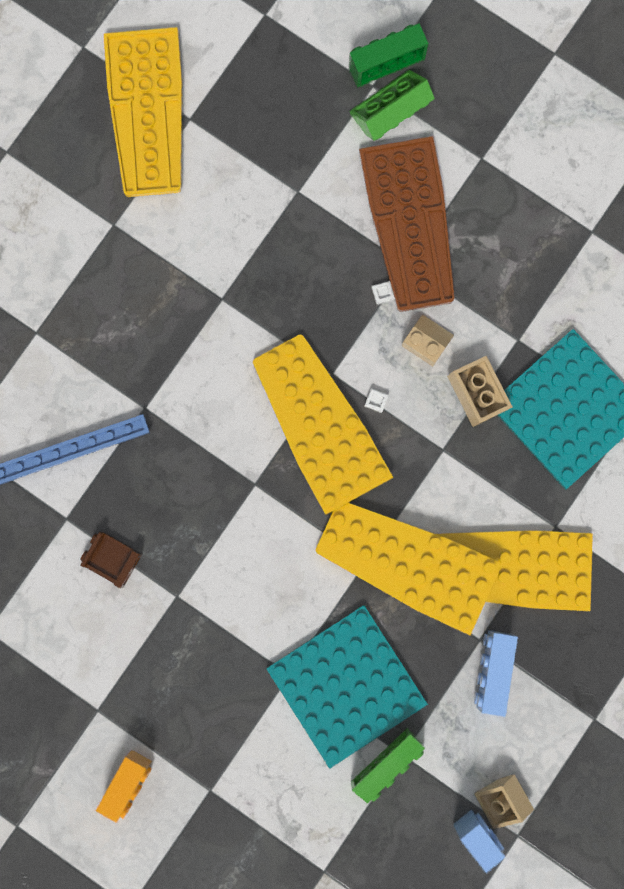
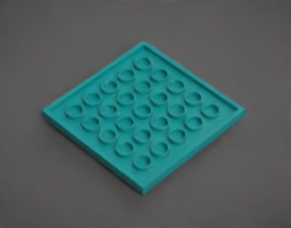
(567, 409)
(346, 686)

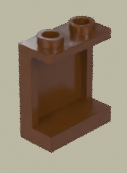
(110, 559)

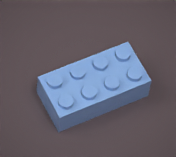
(496, 673)

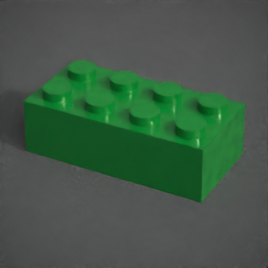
(388, 55)

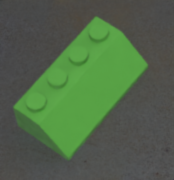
(392, 104)
(387, 766)

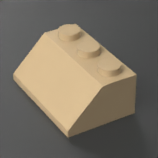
(479, 391)

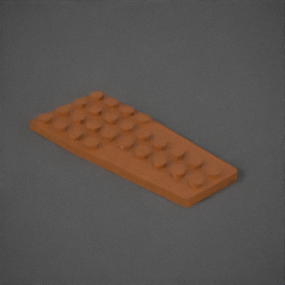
(410, 221)

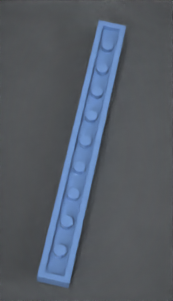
(73, 448)

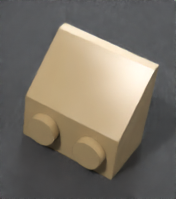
(427, 340)
(504, 802)

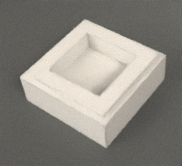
(383, 293)
(376, 400)

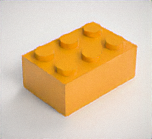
(124, 786)

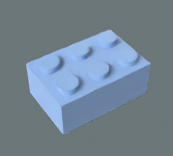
(479, 840)

